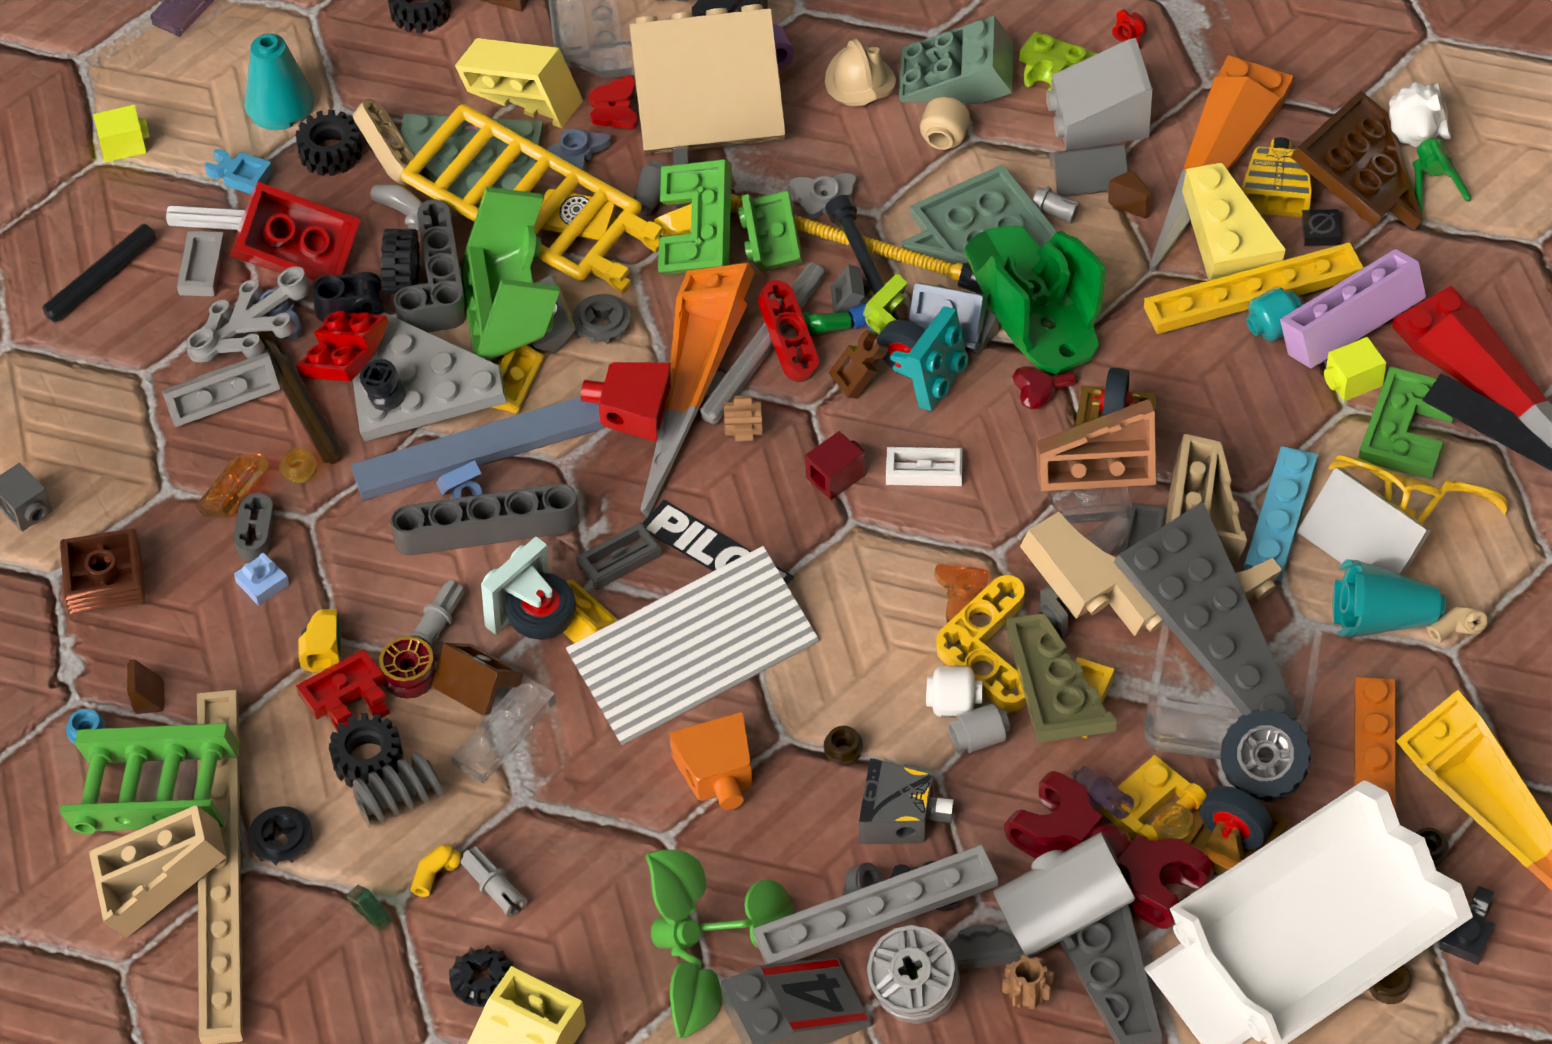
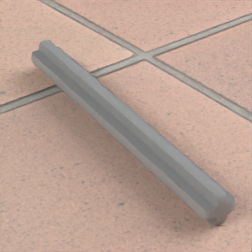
(757, 350)

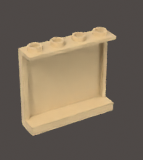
(707, 80)

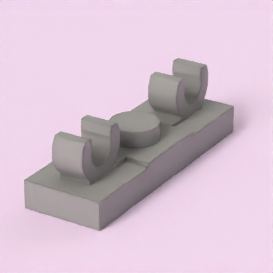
(221, 389)

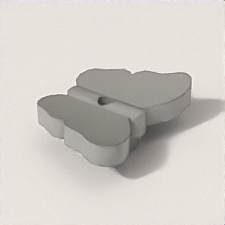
(816, 193)

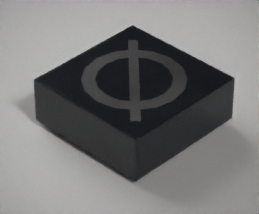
(1321, 227)

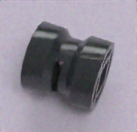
(382, 384)

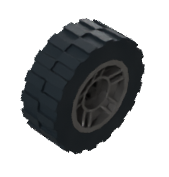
(1270, 732)

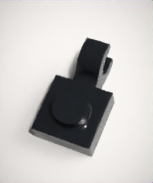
(1473, 936)

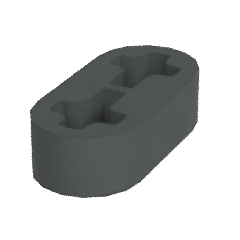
(246, 526)

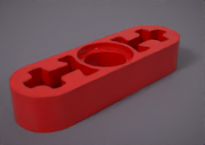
(783, 345)

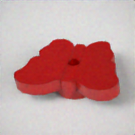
(613, 104)

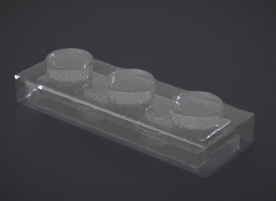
(503, 729)

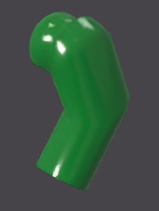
(826, 322)

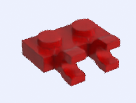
(342, 683)

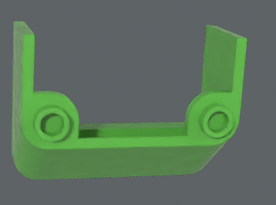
(496, 275)

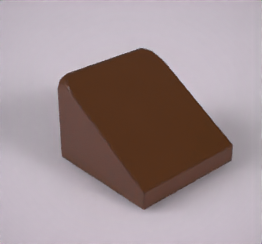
(1130, 194)
(144, 688)

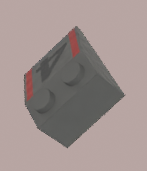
(794, 1003)

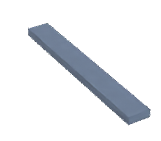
(481, 444)

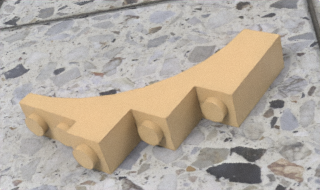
(1090, 579)

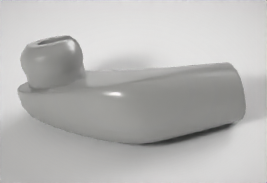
(399, 199)

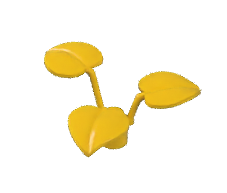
(1409, 484)

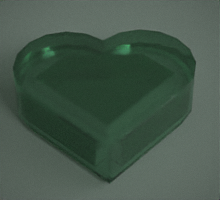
(369, 907)

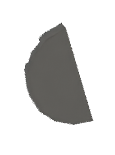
(984, 947)

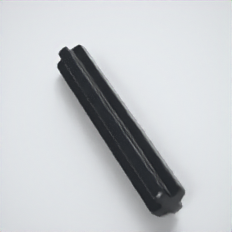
(99, 273)

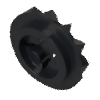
(291, 823)
(463, 979)

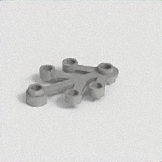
(208, 342)

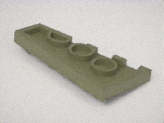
(1053, 684)

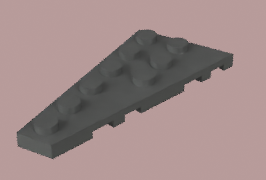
(1199, 597)

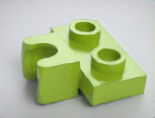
(1048, 56)

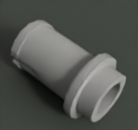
(1056, 204)

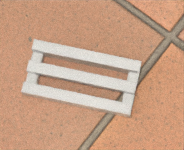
(924, 471)

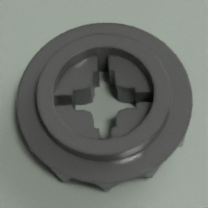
(604, 307)

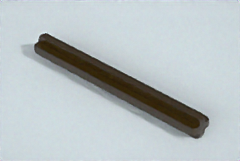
(301, 399)

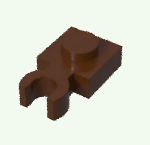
(855, 367)

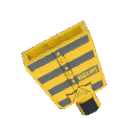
(1276, 181)

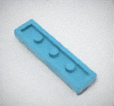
(1282, 508)

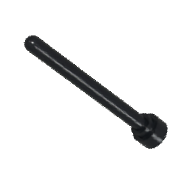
(843, 212)

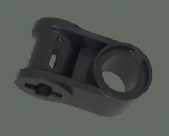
(347, 294)

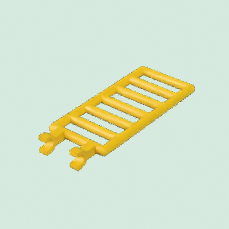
(593, 262)

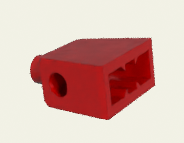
(632, 397)

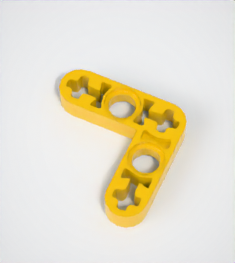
(974, 637)

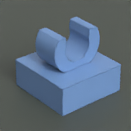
(459, 479)

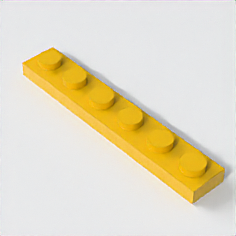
(1235, 291)

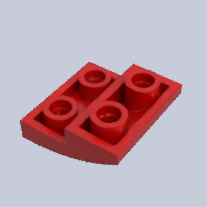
(344, 346)

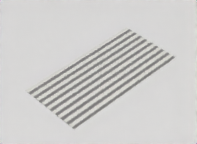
(692, 645)

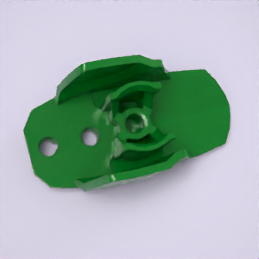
(1039, 289)

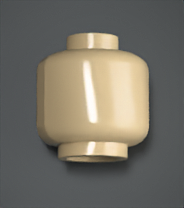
(944, 122)

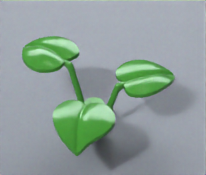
(675, 886)

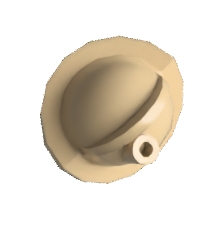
(859, 75)

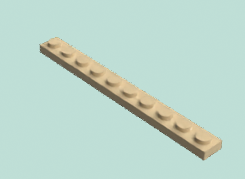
(221, 893)

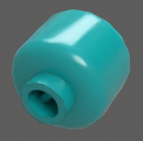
(1267, 311)

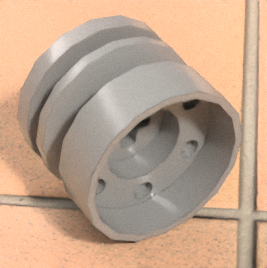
(937, 980)

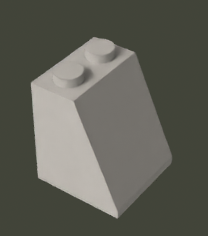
(1102, 98)

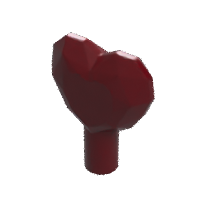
(1038, 386)

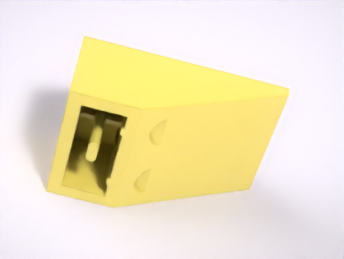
(529, 1013)

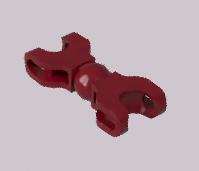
(1143, 862)

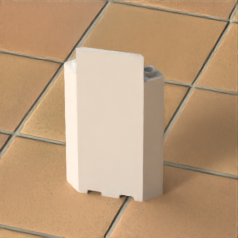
(1306, 923)

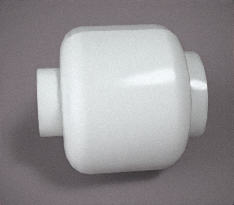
(953, 690)

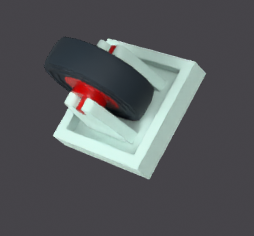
(527, 595)

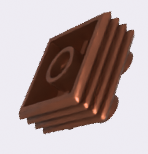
(102, 570)

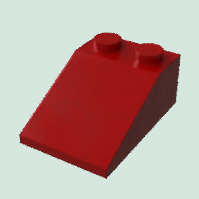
(292, 232)

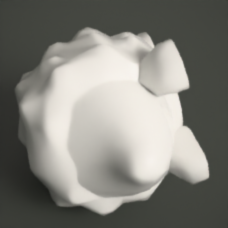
(1419, 114)

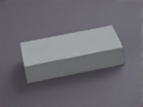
(201, 263)

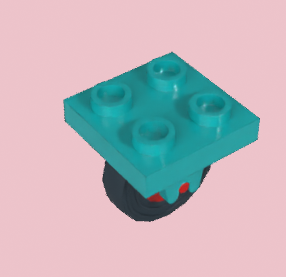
(927, 355)

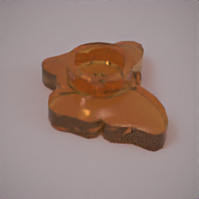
(961, 586)

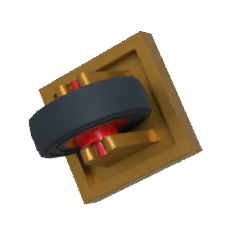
(1101, 401)
(1233, 827)

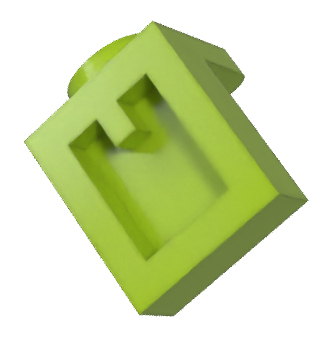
(886, 299)

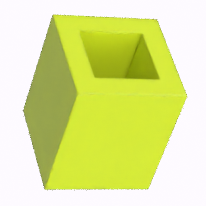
(121, 133)
(1355, 369)

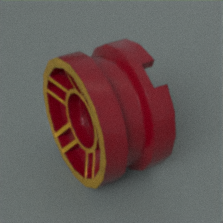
(396, 659)

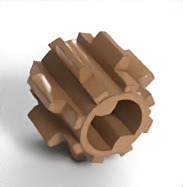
(743, 418)
(1027, 982)

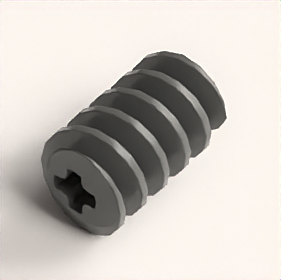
(396, 788)

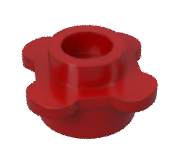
(1129, 26)

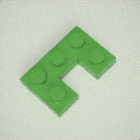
(709, 190)
(1388, 435)

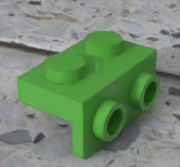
(771, 231)

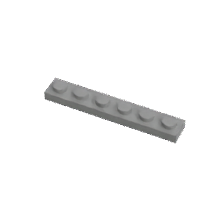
(875, 907)

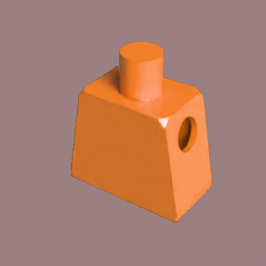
(714, 759)

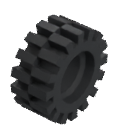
(419, 15)
(328, 157)
(399, 259)
(360, 733)

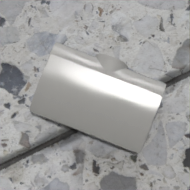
(1063, 894)

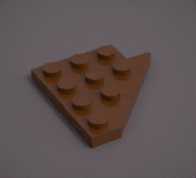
(1361, 162)

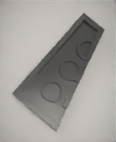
(1115, 978)

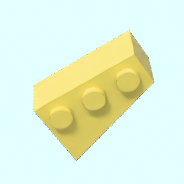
(522, 75)
(1227, 224)

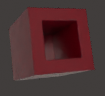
(835, 464)

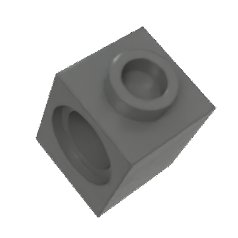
(23, 497)

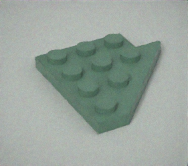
(419, 128)
(970, 208)

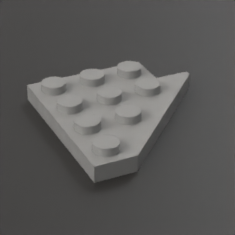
(437, 379)

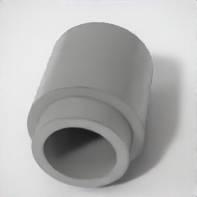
(979, 728)

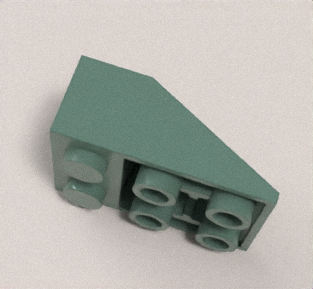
(962, 64)

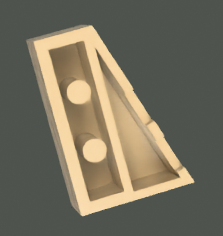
(1203, 476)
(154, 867)

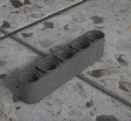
(485, 519)

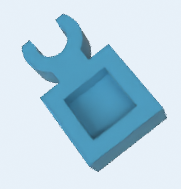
(240, 172)

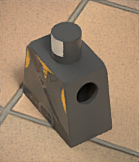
(899, 805)

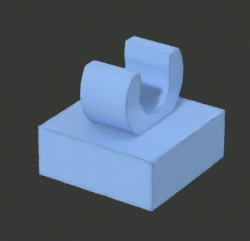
(261, 579)

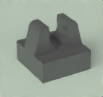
(849, 289)

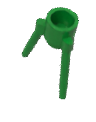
(1435, 161)

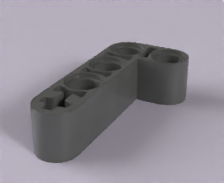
(440, 301)

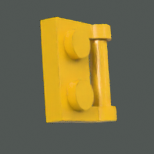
(1150, 789)

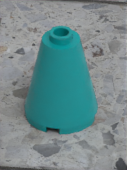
(275, 85)
(1382, 601)

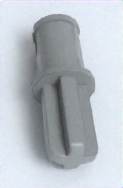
(439, 612)
(493, 881)

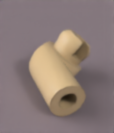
(1458, 620)

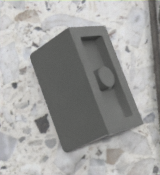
(1087, 168)

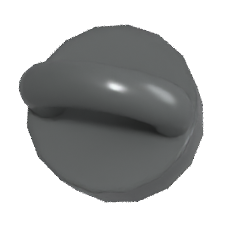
(861, 877)

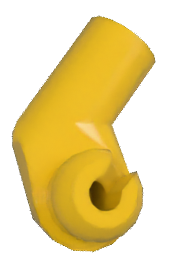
(429, 865)

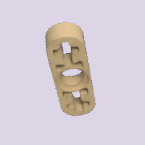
(383, 138)

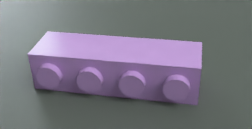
(1353, 308)

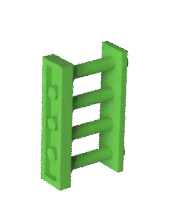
(137, 747)

